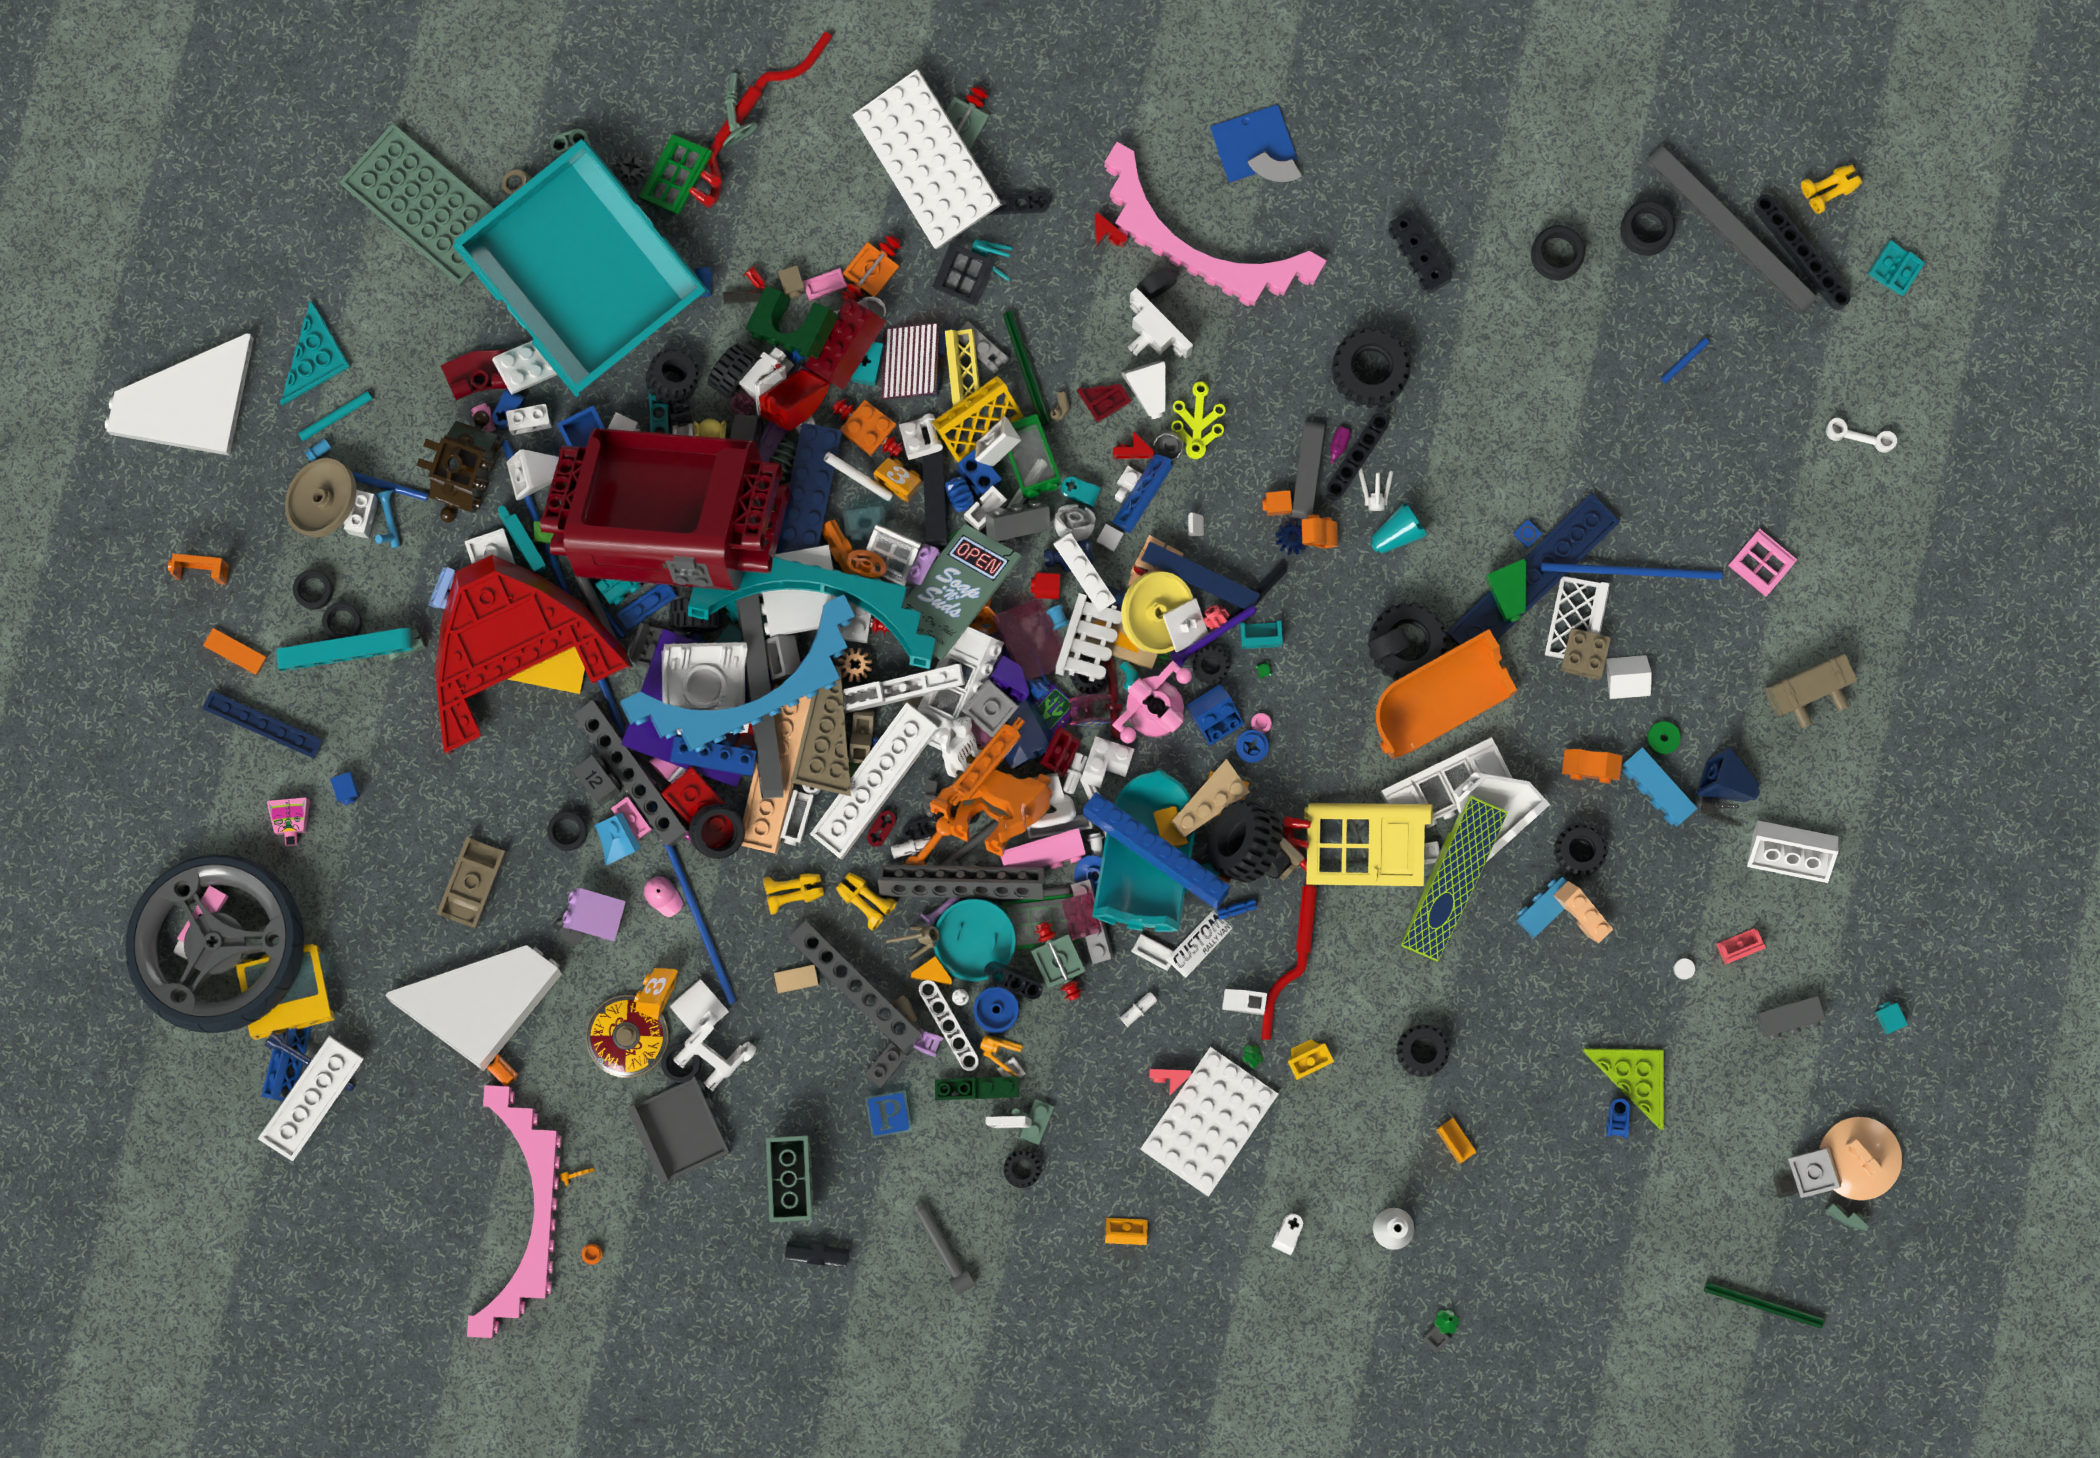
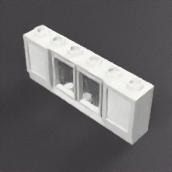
(977, 657)
(1439, 781)

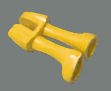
(1839, 178)
(772, 886)
(873, 916)

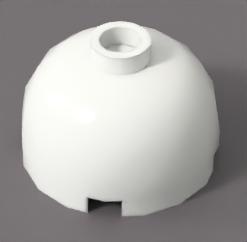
(1074, 520)

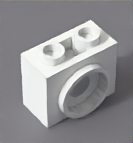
(362, 515)

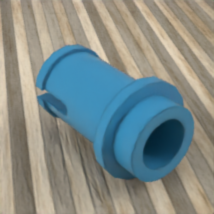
(318, 450)

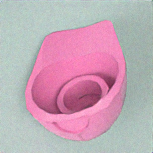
(667, 900)

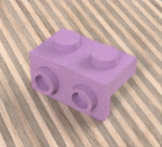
(922, 564)

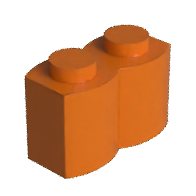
(1319, 532)

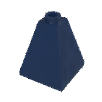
(1727, 779)

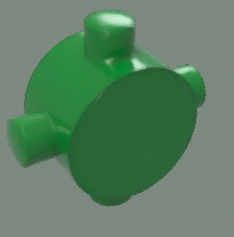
(1263, 670)

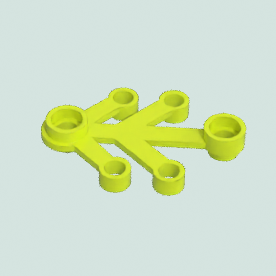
(1198, 424)

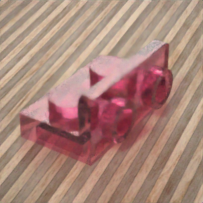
(1079, 916)

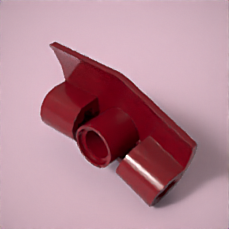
(467, 368)

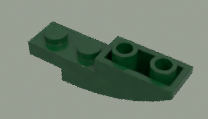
(977, 1088)

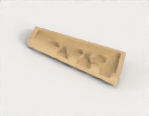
(1216, 794)

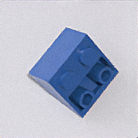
(1215, 714)

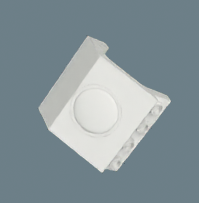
(704, 676)

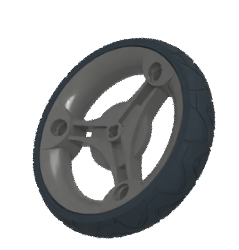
(226, 954)

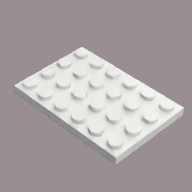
(1209, 1121)

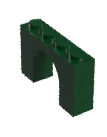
(806, 340)

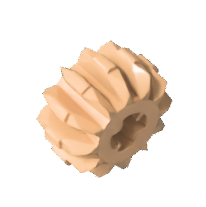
(854, 672)

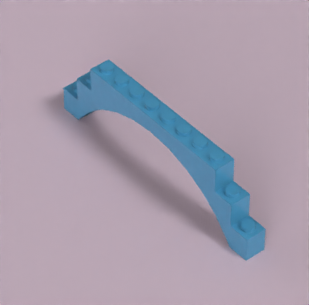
(704, 726)

